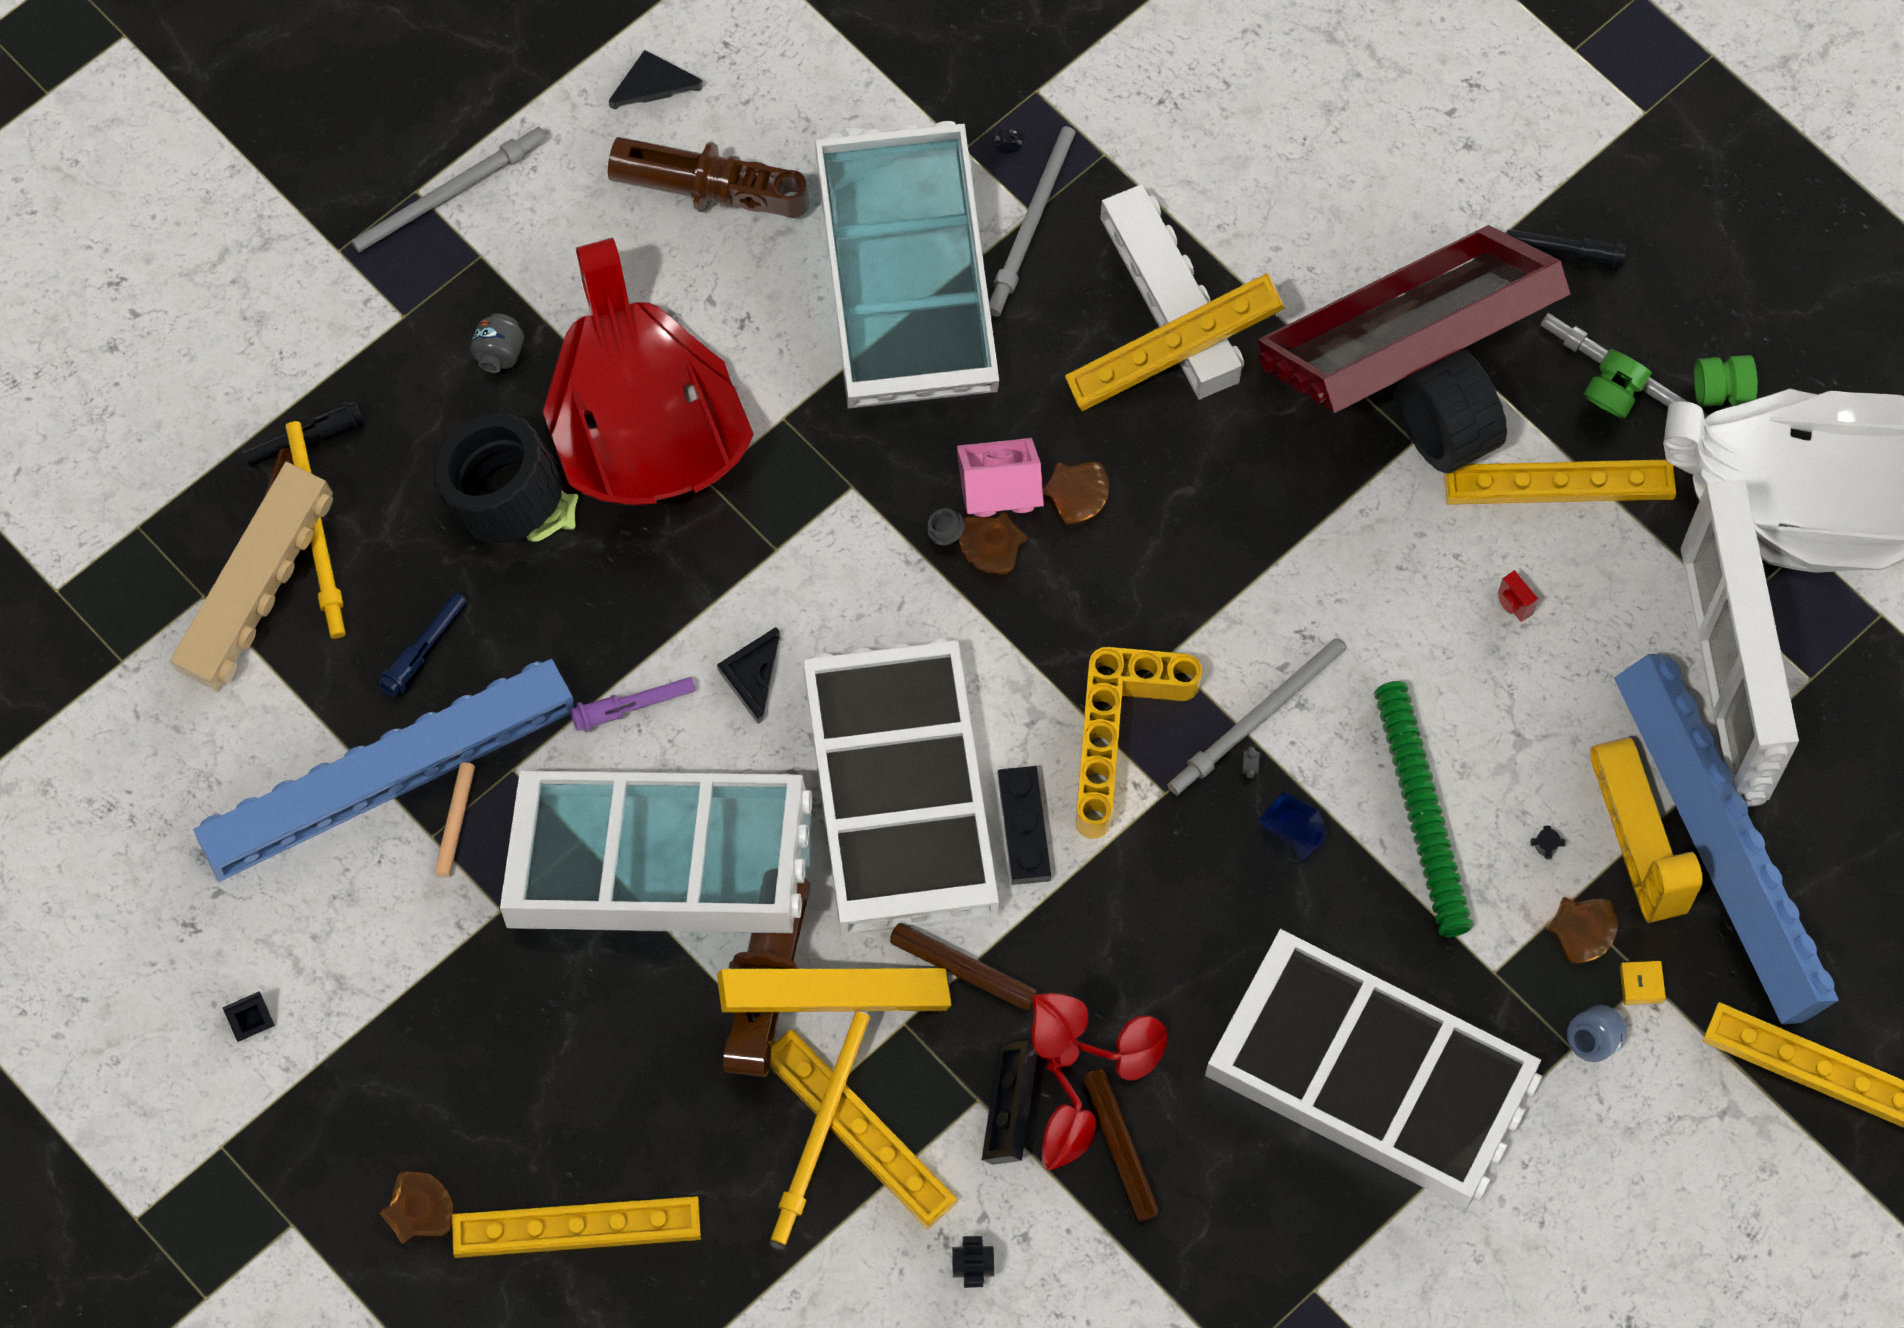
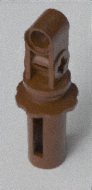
(708, 177)
(753, 1032)

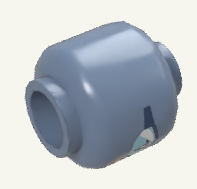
(1596, 1033)

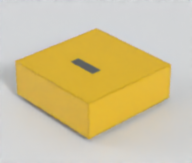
(1642, 983)

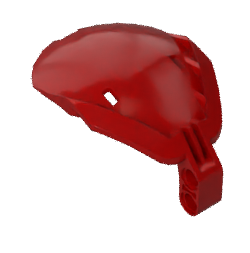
(631, 375)

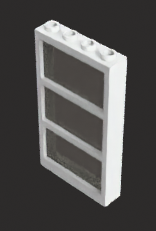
(1739, 641)
(900, 787)
(1375, 1069)

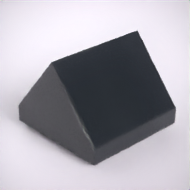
(248, 1016)

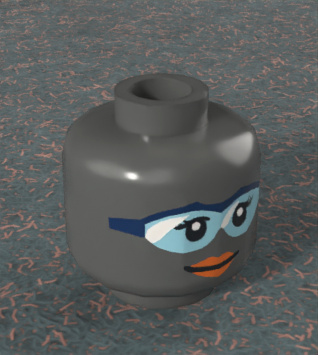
(497, 342)

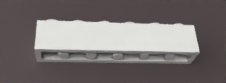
(1167, 282)

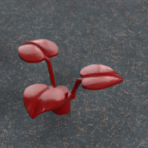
(1054, 1033)

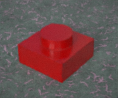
(1517, 596)

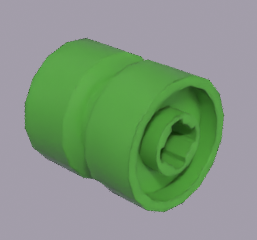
(1722, 381)
(1610, 395)

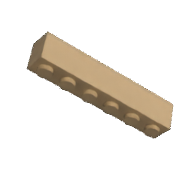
(252, 577)

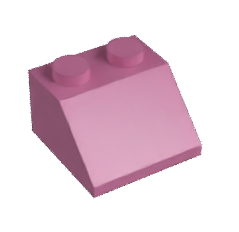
(1000, 477)

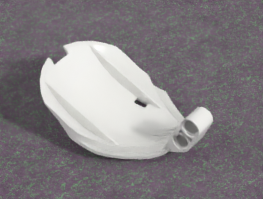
(1831, 492)

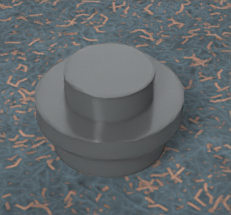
(945, 526)

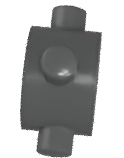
(1250, 762)

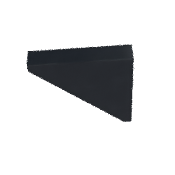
(653, 80)
(751, 672)

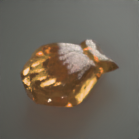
(1078, 490)
(991, 543)
(1585, 928)
(419, 1206)

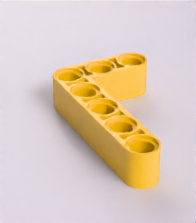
(1106, 723)
(1661, 881)

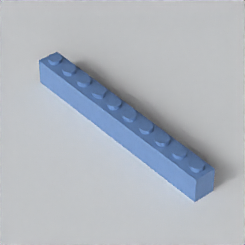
(383, 769)
(1726, 839)

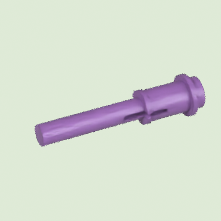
(611, 708)

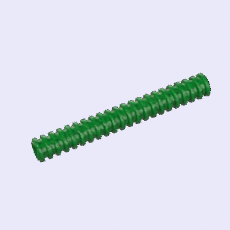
(1423, 809)

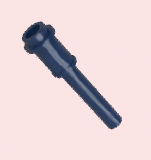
(411, 658)

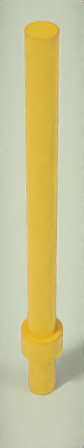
(329, 597)
(792, 1202)

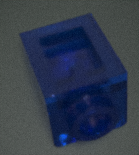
(1295, 824)

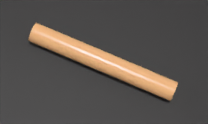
(454, 819)

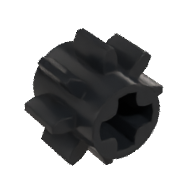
(973, 1261)

